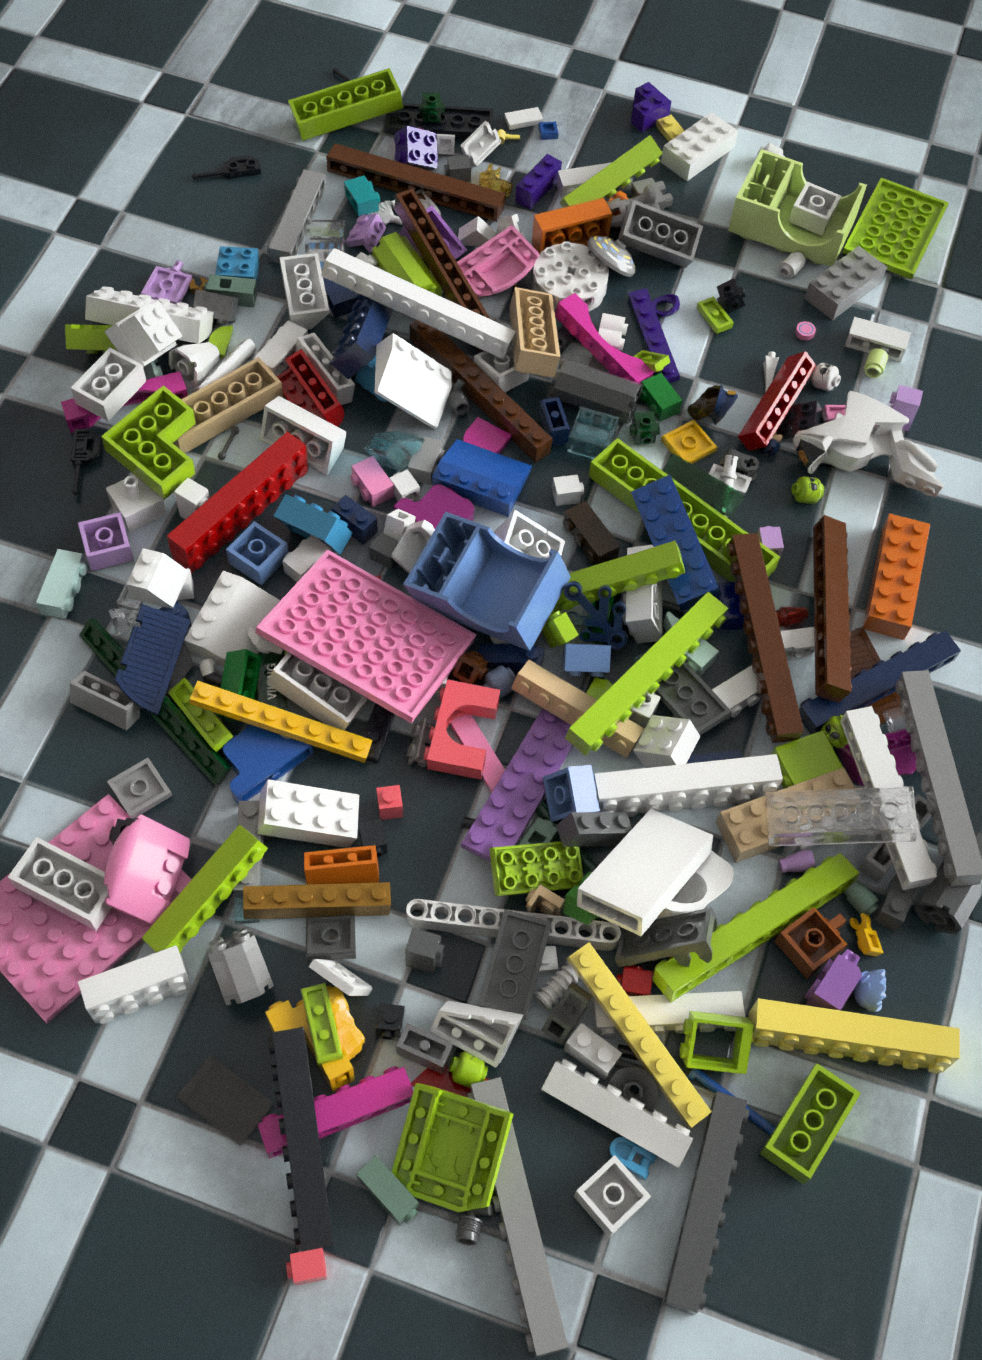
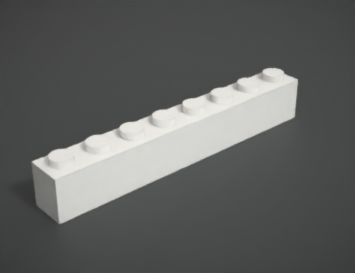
(879, 771)

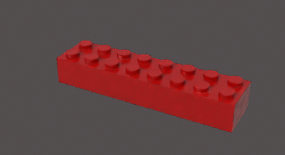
(238, 502)

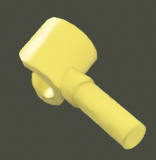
(502, 135)

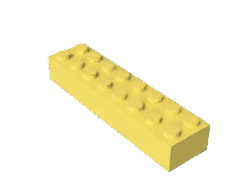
(854, 1035)

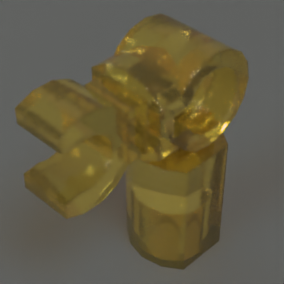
(490, 179)

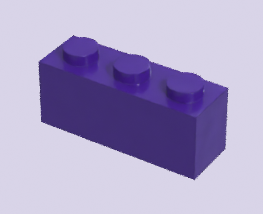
(538, 181)

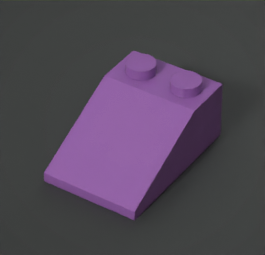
(451, 240)

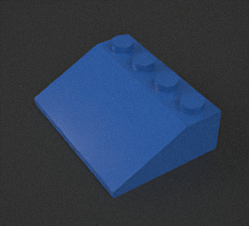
(482, 476)

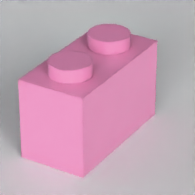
(372, 481)

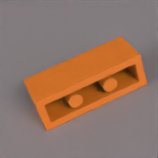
(342, 866)

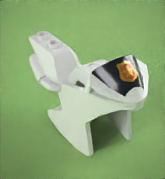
(852, 441)

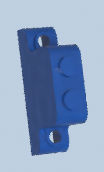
(259, 757)

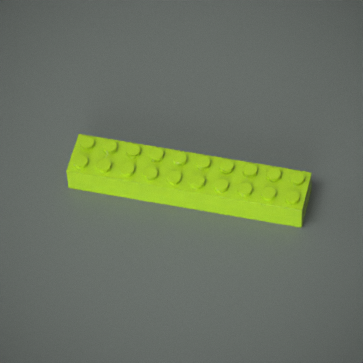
(624, 470)

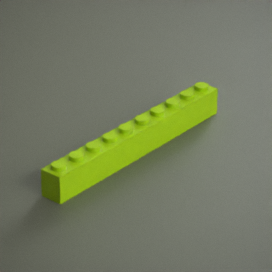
(645, 674)
(758, 925)

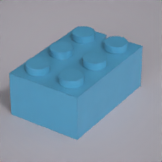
(311, 520)

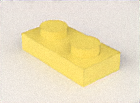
(669, 127)

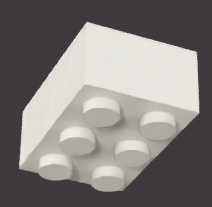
(108, 384)

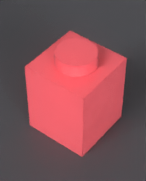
(389, 802)
(307, 1267)

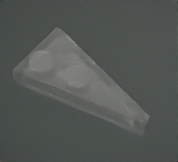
(123, 620)

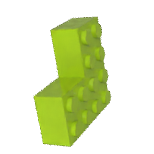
(146, 441)

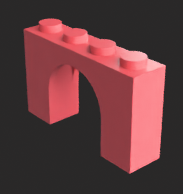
(459, 700)

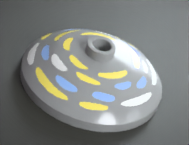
(612, 254)

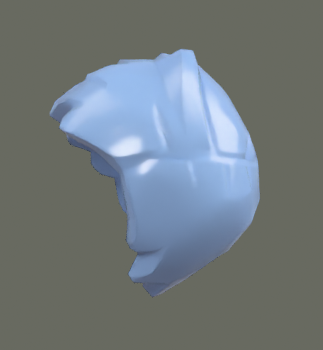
(871, 990)

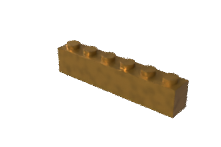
(316, 900)

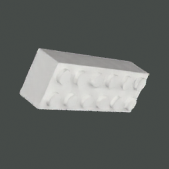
(112, 306)

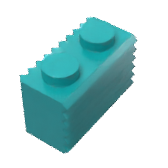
(362, 195)

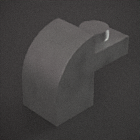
(567, 1013)

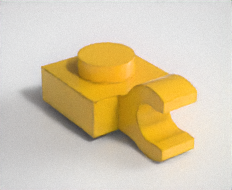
(867, 938)

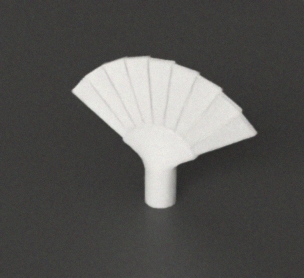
(386, 214)

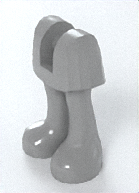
(647, 197)

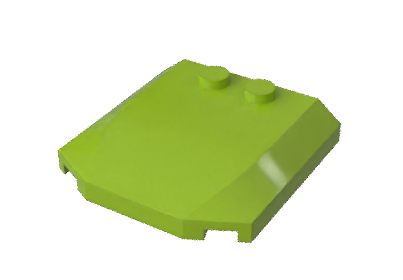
(451, 1149)

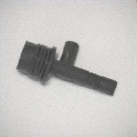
(457, 398)
(470, 1226)

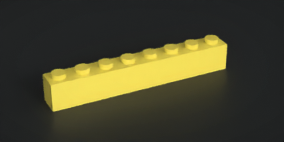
(638, 1035)

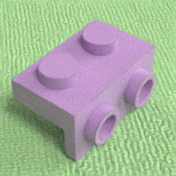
(366, 232)

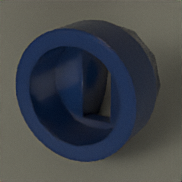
(772, 447)

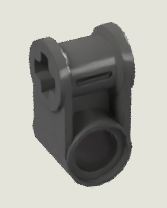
(743, 463)

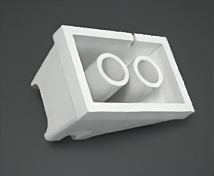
(528, 536)

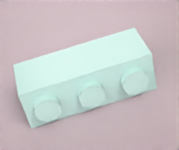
(62, 584)

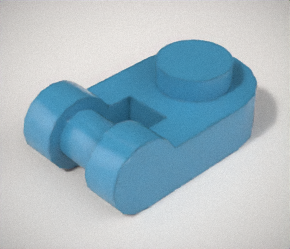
(625, 1151)

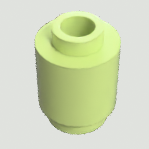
(875, 363)

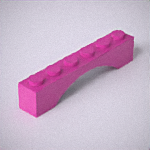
(575, 317)
(80, 418)

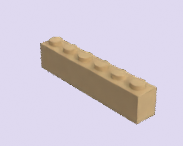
(570, 704)

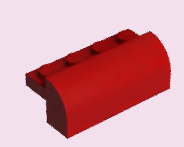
(308, 390)

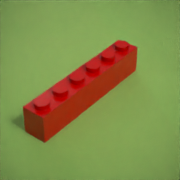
(777, 401)

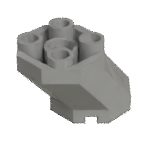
(239, 966)

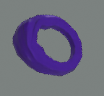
(669, 298)

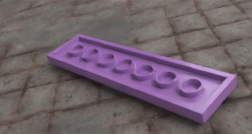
(520, 787)

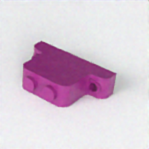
(435, 504)

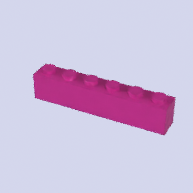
(346, 1107)

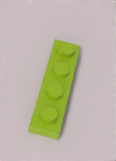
(204, 720)

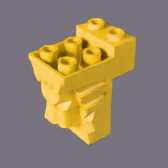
(339, 1072)

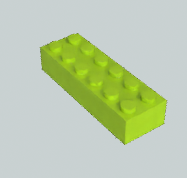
(346, 104)

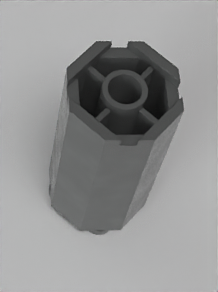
(596, 390)
(948, 905)

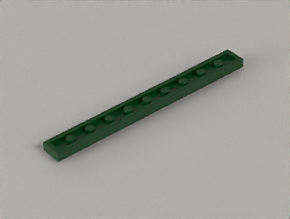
(169, 716)

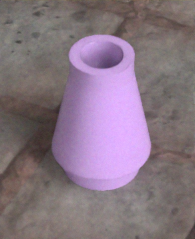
(797, 862)

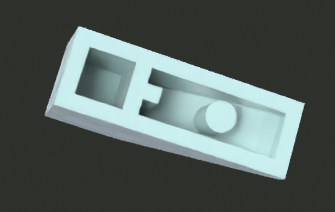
(703, 657)

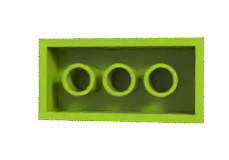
(810, 1123)

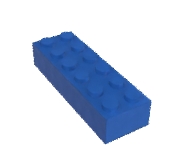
(668, 522)

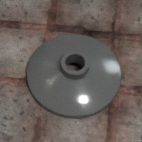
(640, 1077)

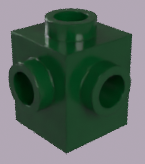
(431, 107)
(644, 428)

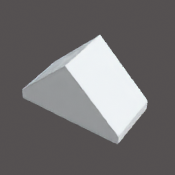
(475, 233)

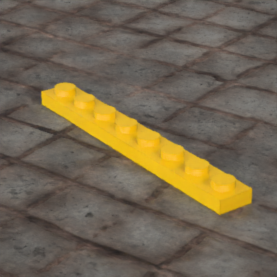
(280, 721)

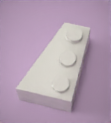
(477, 1029)

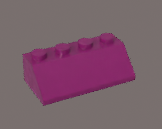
(898, 745)

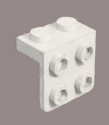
(412, 544)

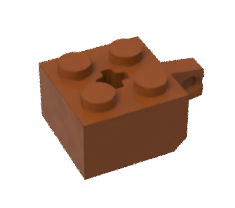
(823, 933)

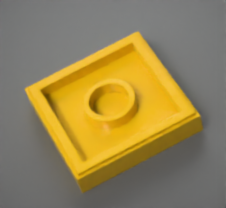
(689, 442)

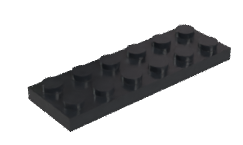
(455, 121)

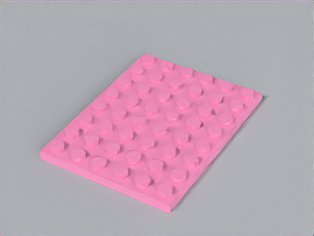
(367, 635)
(49, 951)

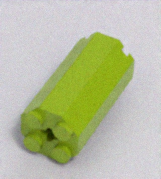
(400, 259)

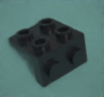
(800, 418)

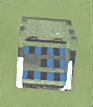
(323, 237)

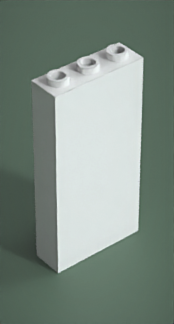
(644, 871)

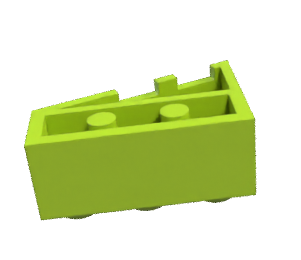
(88, 338)

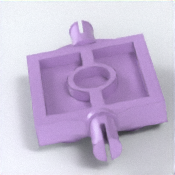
(168, 283)

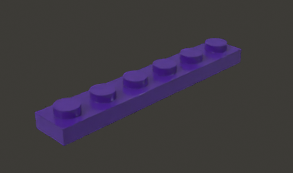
(652, 331)

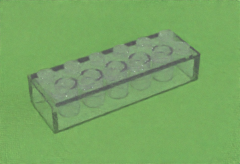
(841, 816)

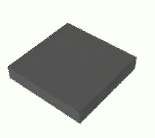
(330, 937)

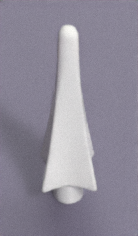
(769, 368)

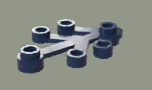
(598, 618)

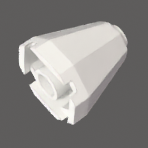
(194, 361)

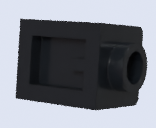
(390, 1021)

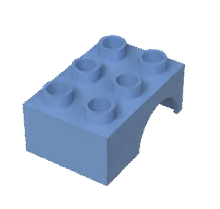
(486, 582)

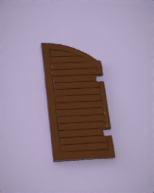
(865, 657)

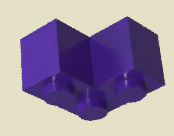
(649, 106)

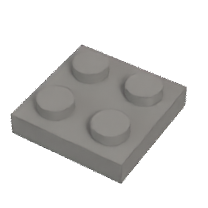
(139, 788)

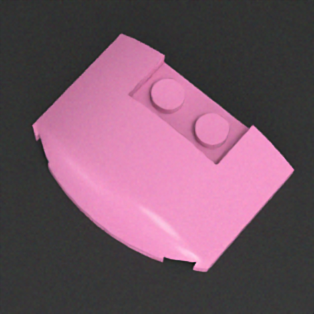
(499, 263)
(144, 869)

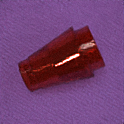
(791, 615)

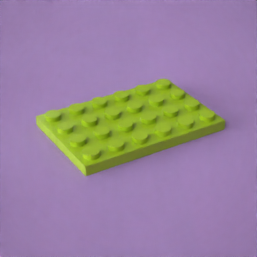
(897, 226)

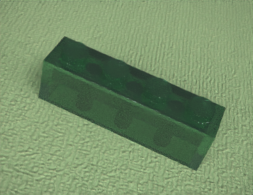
(705, 486)

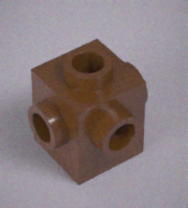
(471, 667)

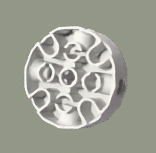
(571, 270)

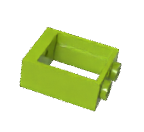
(741, 1047)

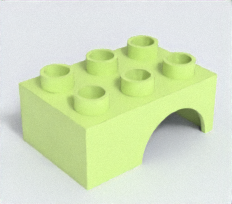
(766, 204)

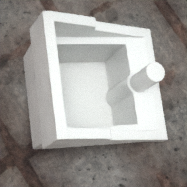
(144, 334)

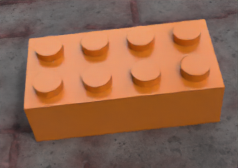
(571, 224)

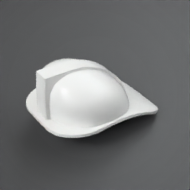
(703, 887)

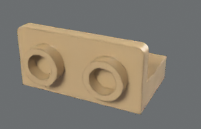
(546, 900)

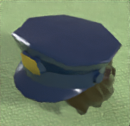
(712, 403)

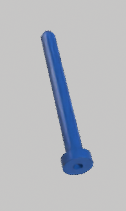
(714, 1087)

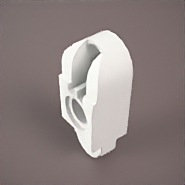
(799, 643)

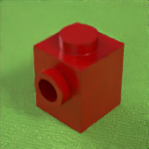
(635, 980)

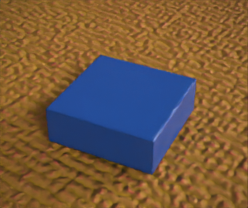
(548, 130)

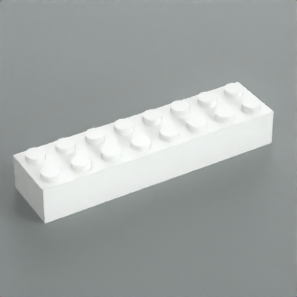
(688, 785)

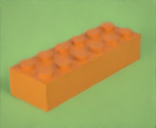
(896, 576)

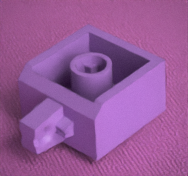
(835, 982)

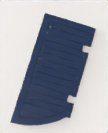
(151, 657)

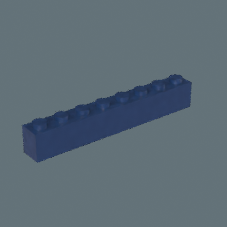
(881, 679)

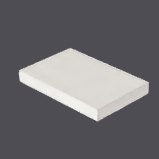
(341, 977)

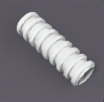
(556, 987)

